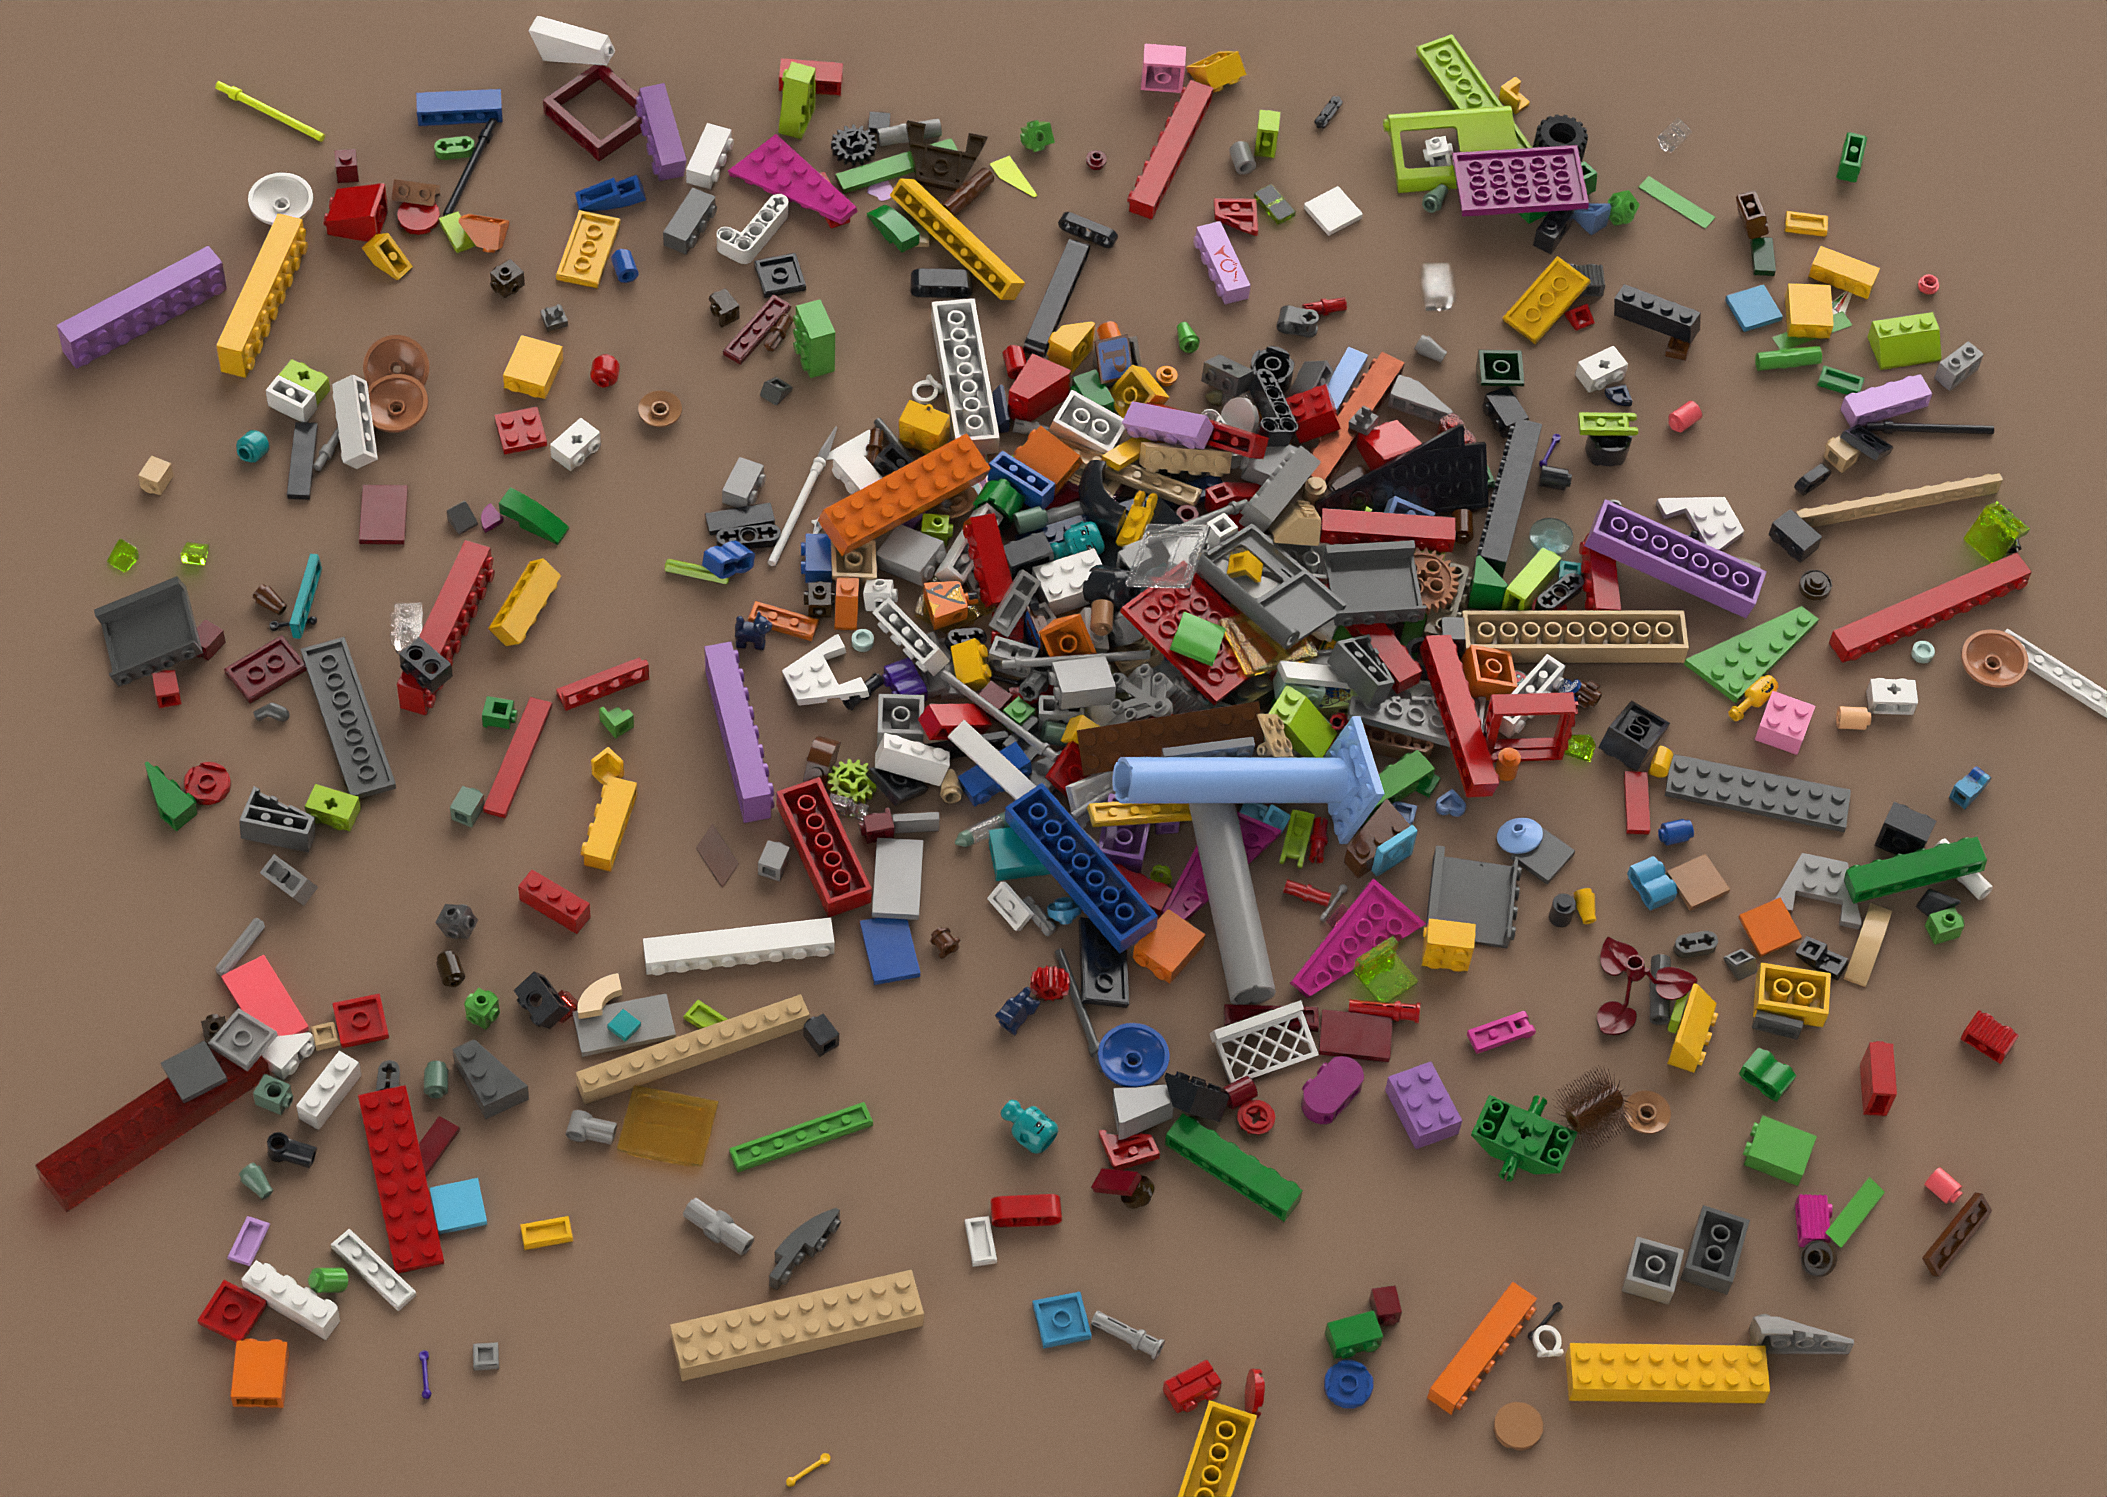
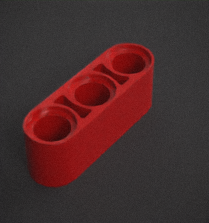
(1026, 1210)

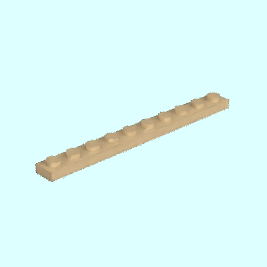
(1901, 500)

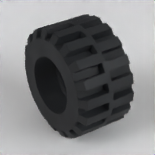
(1563, 130)

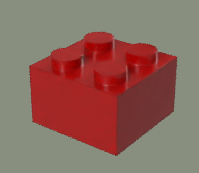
(1314, 413)

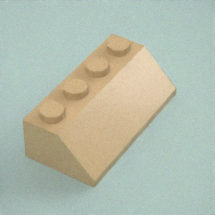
(1297, 525)

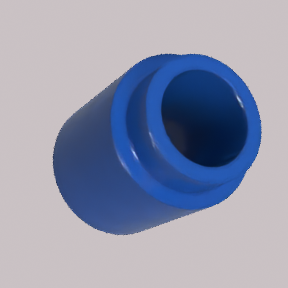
(1675, 832)

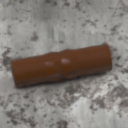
(968, 191)

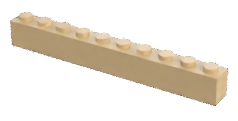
(692, 1049)

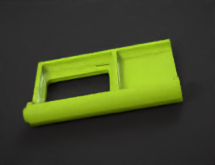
(1476, 131)

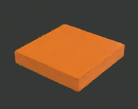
(1770, 927)

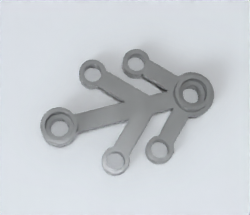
(1158, 707)

